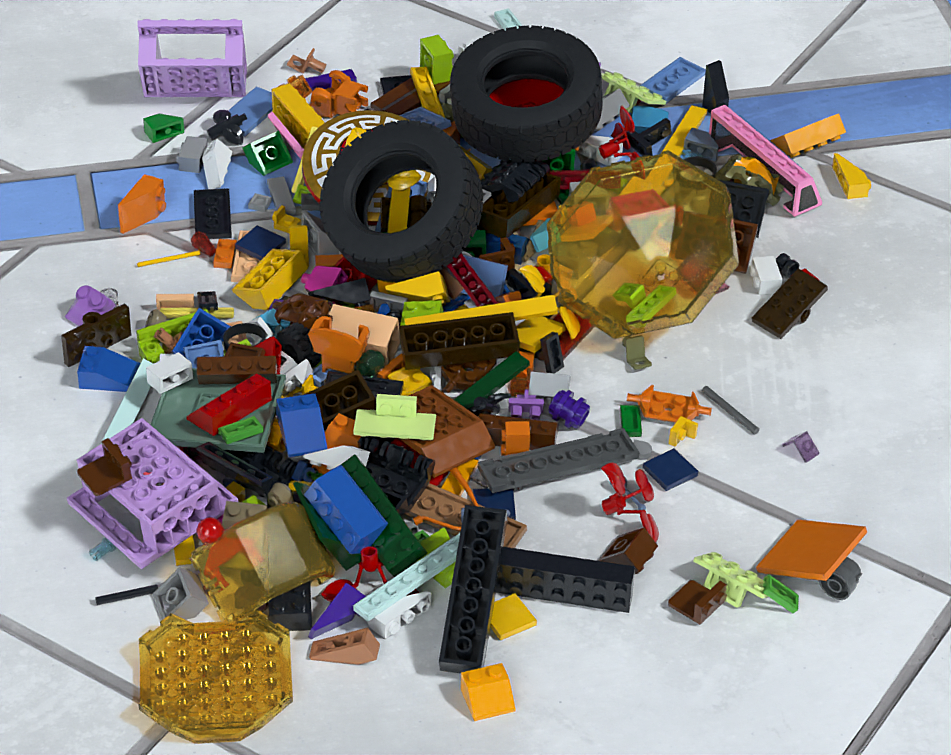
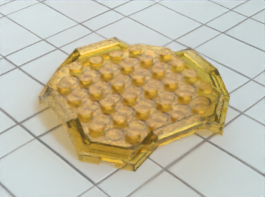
(215, 676)

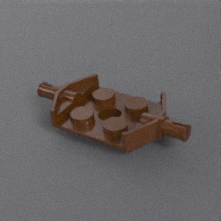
(301, 309)
(460, 379)

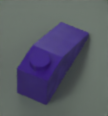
(338, 612)

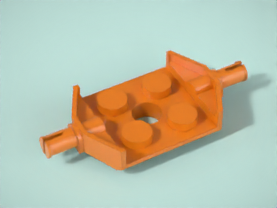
(654, 404)

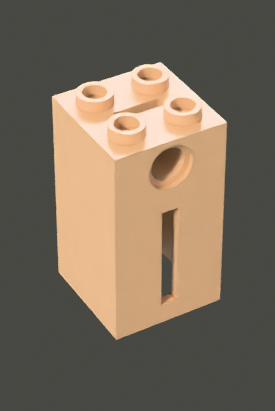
(383, 329)

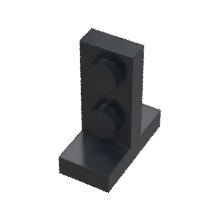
(643, 142)
(519, 282)
(550, 353)

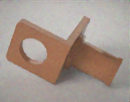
(309, 62)
(168, 341)

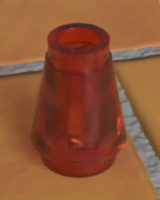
(202, 243)

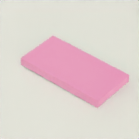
(292, 142)

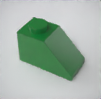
(163, 126)

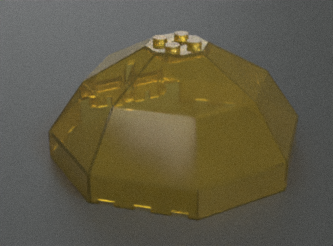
(640, 224)

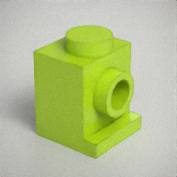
(150, 349)

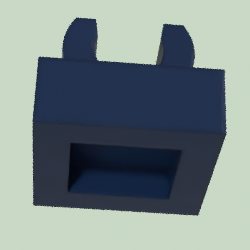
(302, 471)

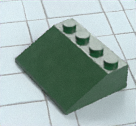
(325, 533)

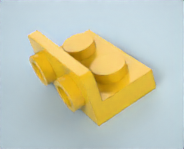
(413, 380)

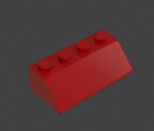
(233, 404)

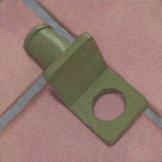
(635, 352)

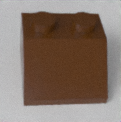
(631, 549)

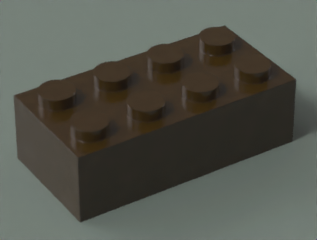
(344, 397)

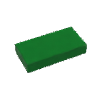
(631, 420)

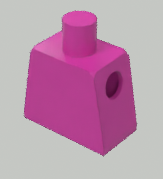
(323, 277)

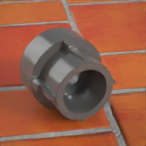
(843, 580)

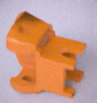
(339, 98)
(337, 348)

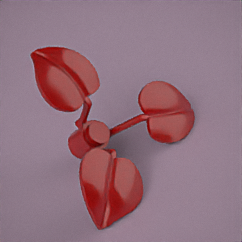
(619, 136)
(617, 503)
(370, 563)

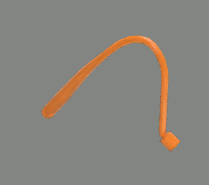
(458, 476)

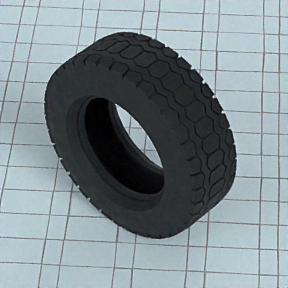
(526, 131)
(372, 162)

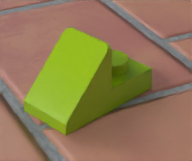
(631, 294)

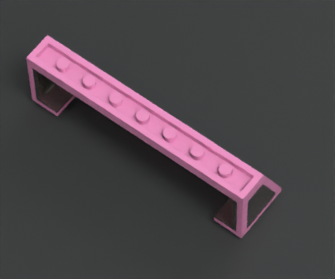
(732, 131)

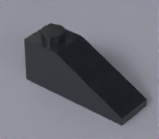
(715, 87)
(347, 293)

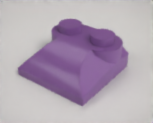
(88, 301)

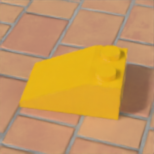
(422, 288)

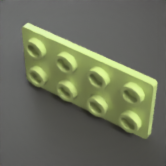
(630, 90)
(395, 418)
(730, 573)

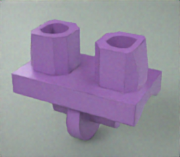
(526, 403)

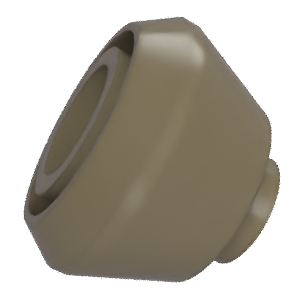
(155, 317)
(279, 494)

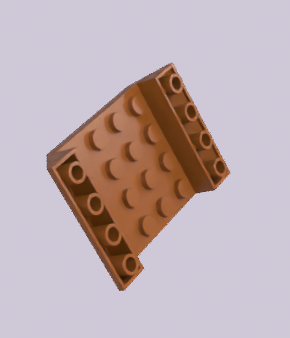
(457, 432)

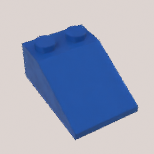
(200, 330)
(105, 370)
(301, 424)

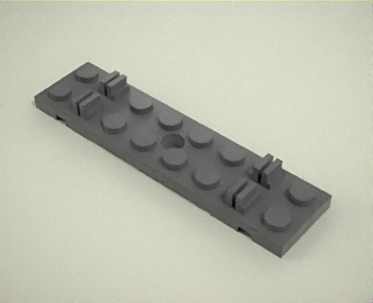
(572, 456)

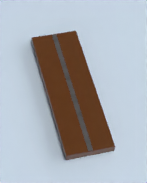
(402, 98)

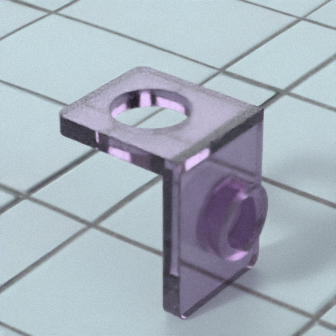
(804, 445)

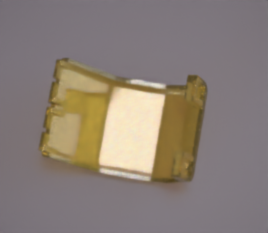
(261, 560)

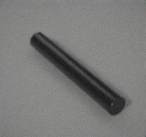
(126, 594)

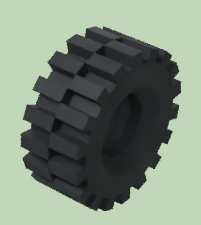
(297, 344)

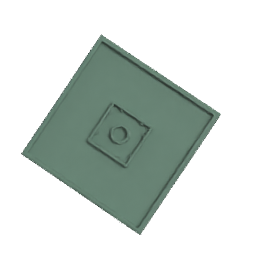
(188, 397)

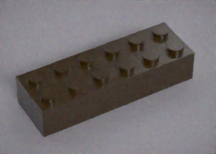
(506, 218)
(459, 340)

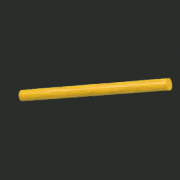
(169, 258)

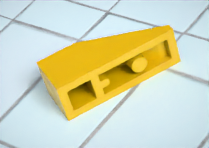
(851, 178)

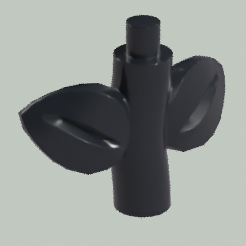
(227, 126)
(489, 404)

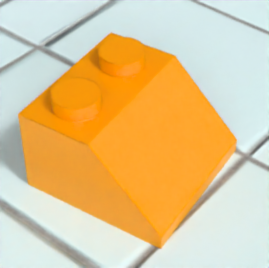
(487, 692)

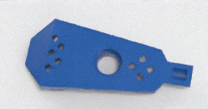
(454, 303)

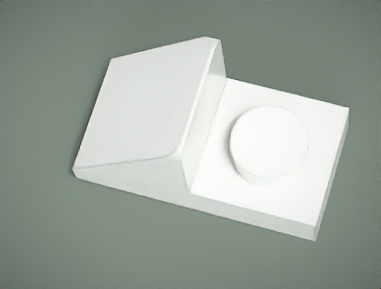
(297, 376)

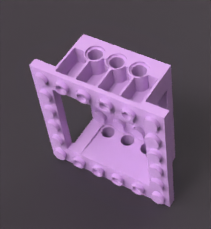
(192, 76)
(165, 511)

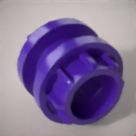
(569, 409)

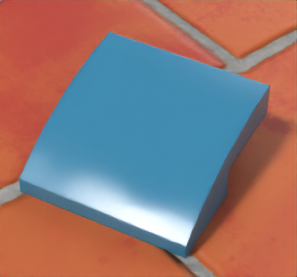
(647, 116)

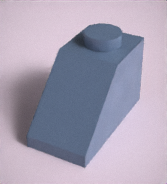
(701, 142)

